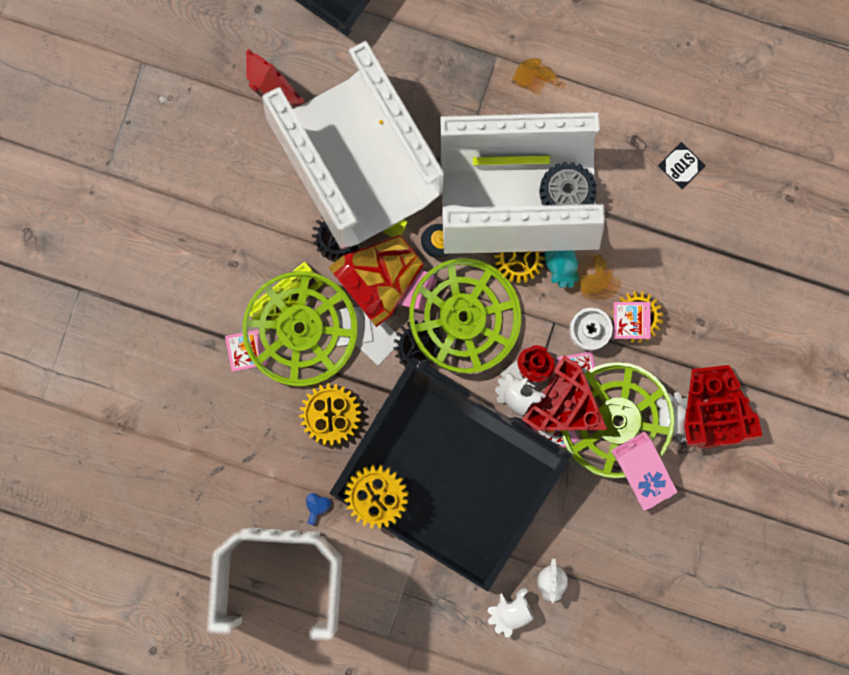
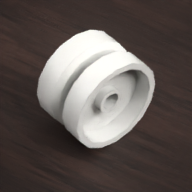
(602, 329)

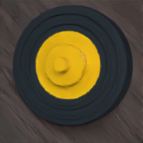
(433, 241)

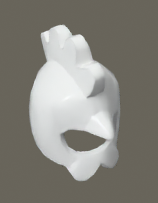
(517, 394)
(679, 410)
(552, 582)
(510, 614)

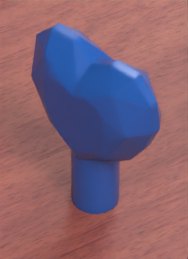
(316, 506)

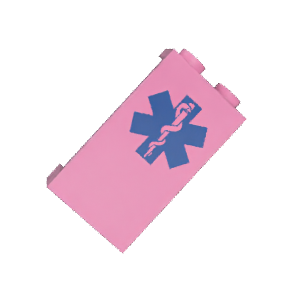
(644, 471)

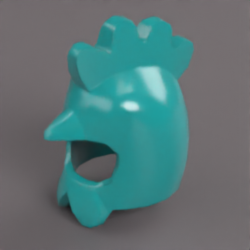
(563, 267)

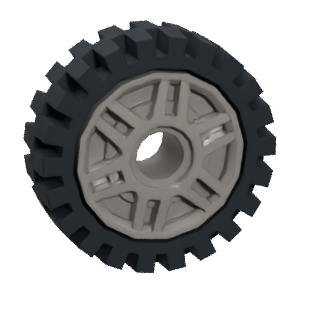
(567, 177)

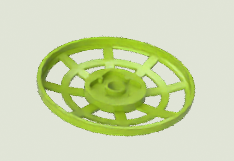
(475, 313)
(308, 337)
(628, 410)

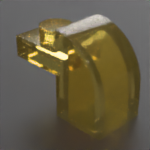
(529, 70)
(595, 283)

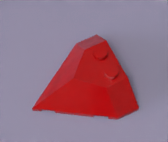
(265, 78)
(567, 402)

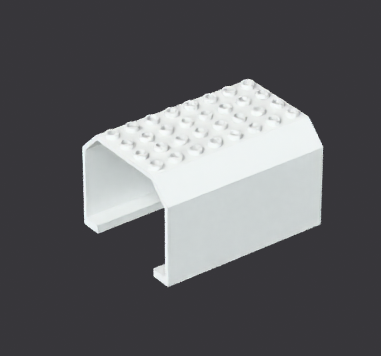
(351, 165)
(501, 204)
(218, 617)

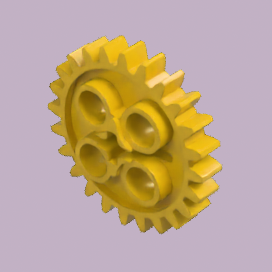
(348, 413)
(391, 486)

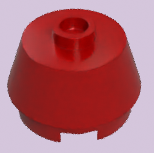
(535, 364)

